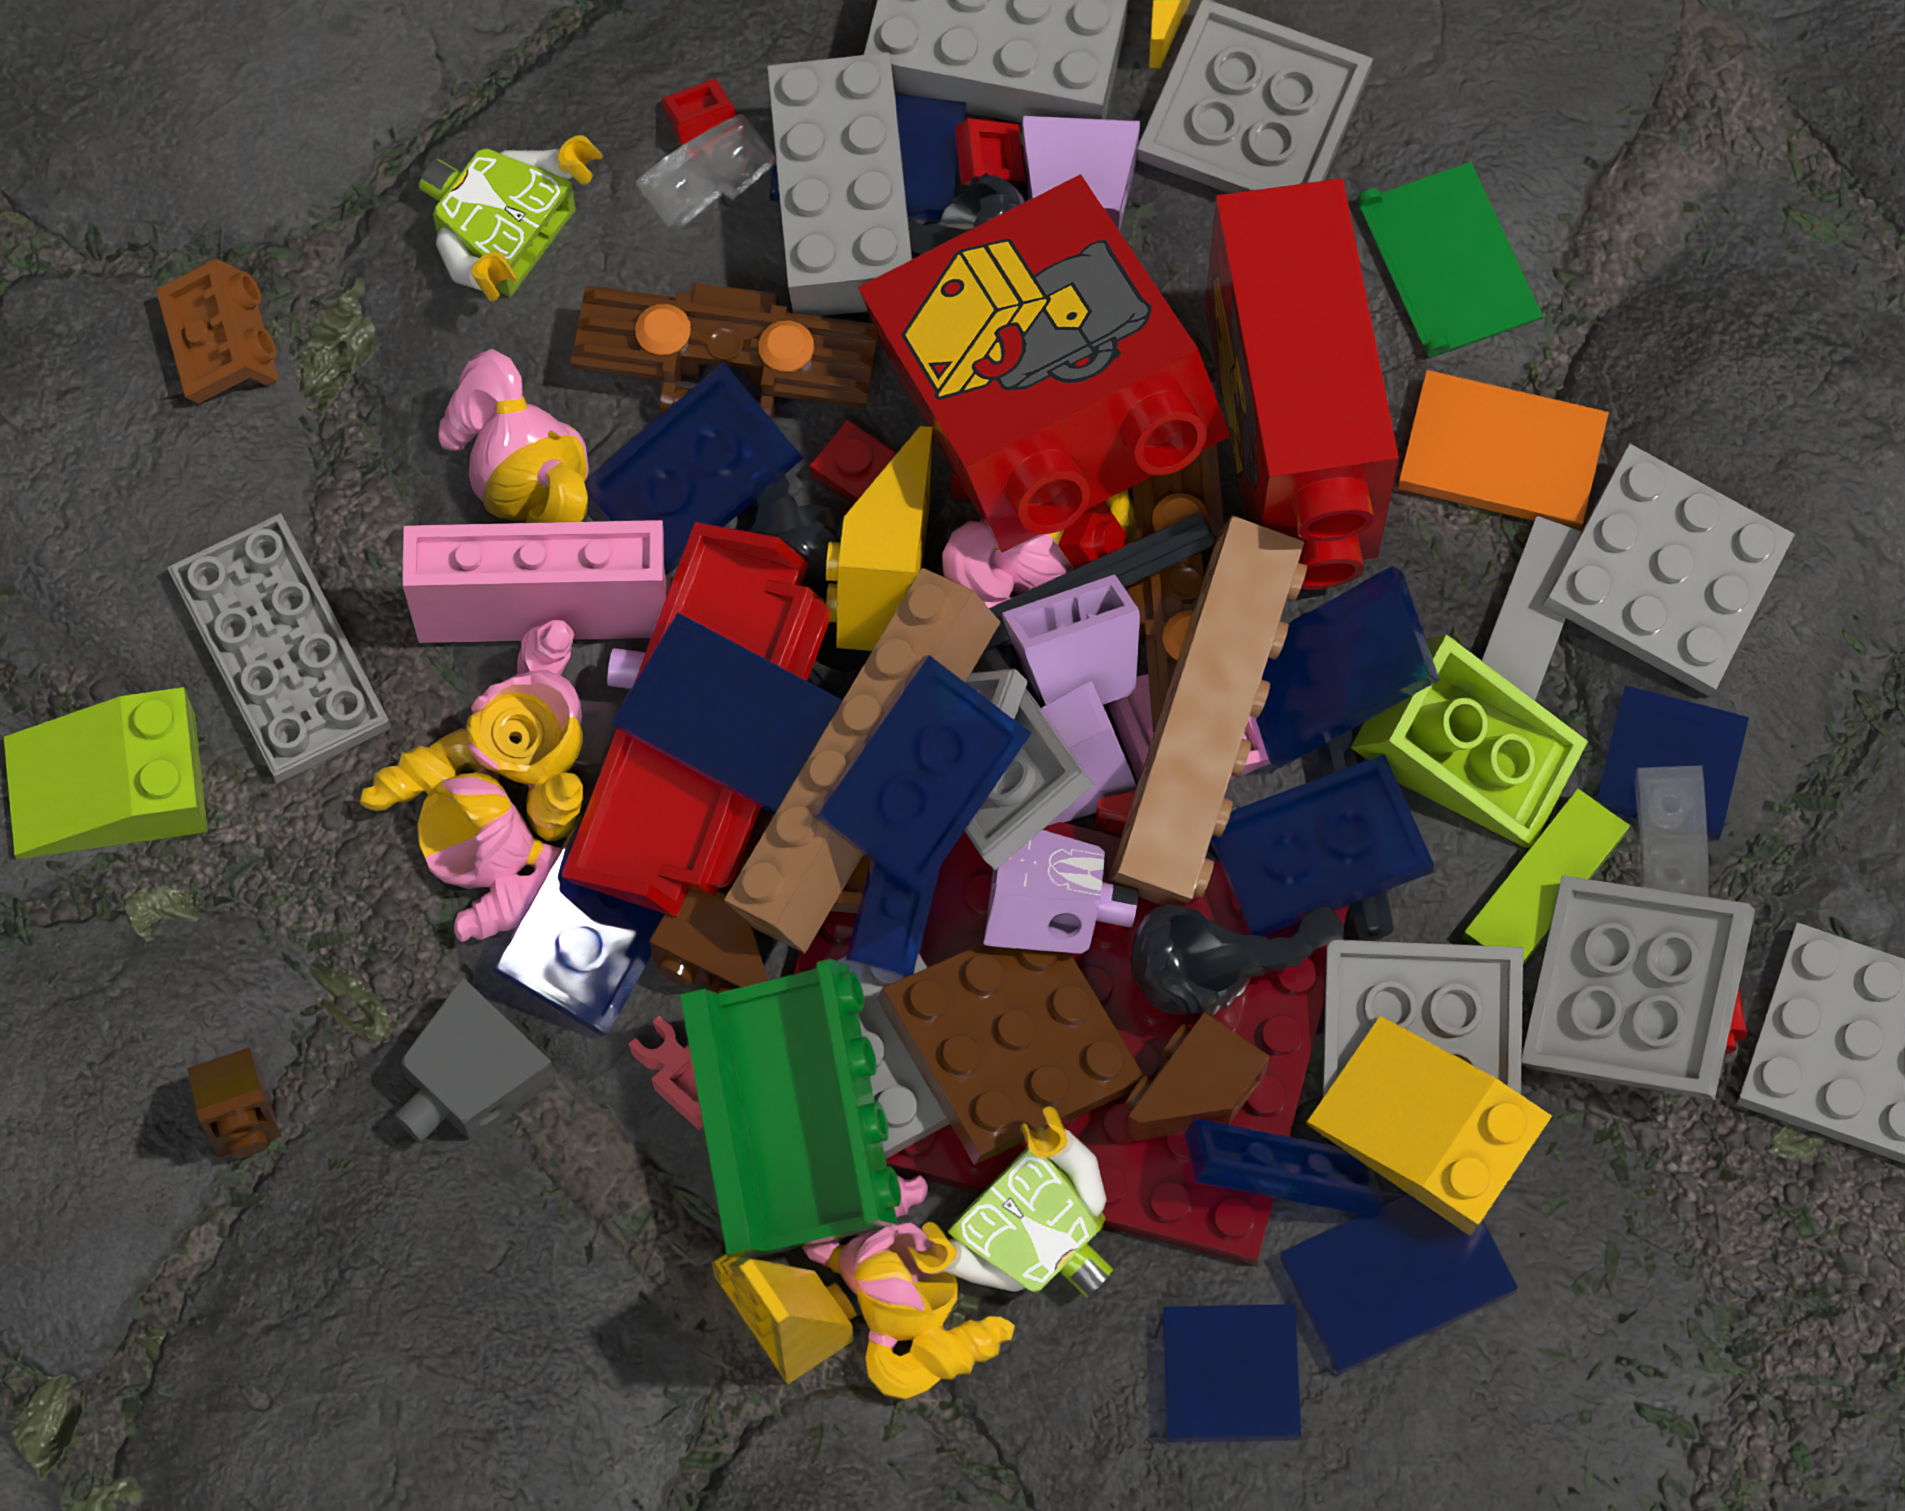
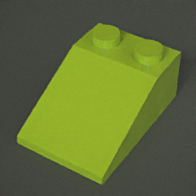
(1476, 746)
(107, 776)

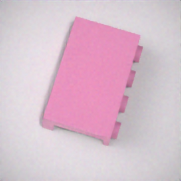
(518, 576)

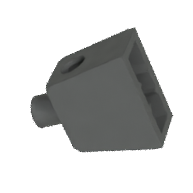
(469, 1068)

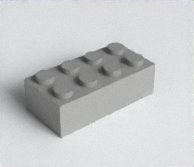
(1004, 53)
(838, 178)

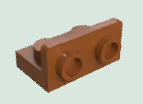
(217, 330)

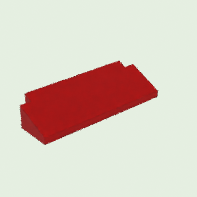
(652, 819)

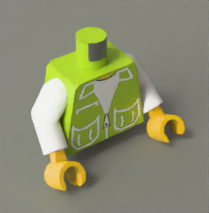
(504, 210)
(1029, 1220)

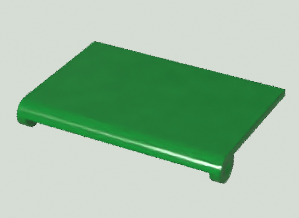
(1449, 259)

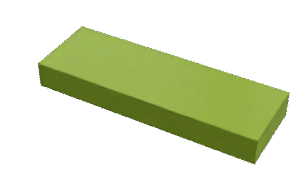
(1525, 903)

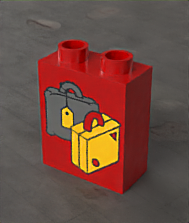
(1045, 363)
(1301, 374)

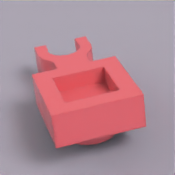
(676, 1074)

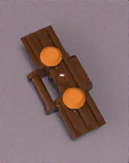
(719, 324)
(1170, 595)

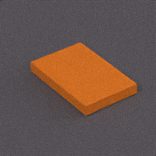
(1503, 450)

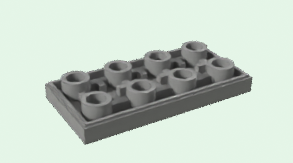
(279, 648)

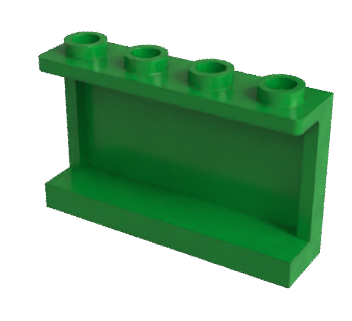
(791, 1111)

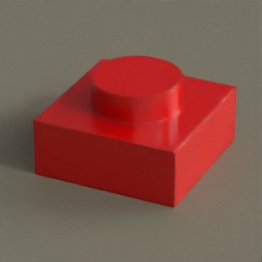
(989, 149)
(850, 462)
(1092, 536)

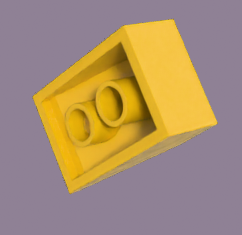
(881, 546)
(1429, 1122)

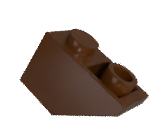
(707, 945)
(1206, 1079)
(234, 1104)

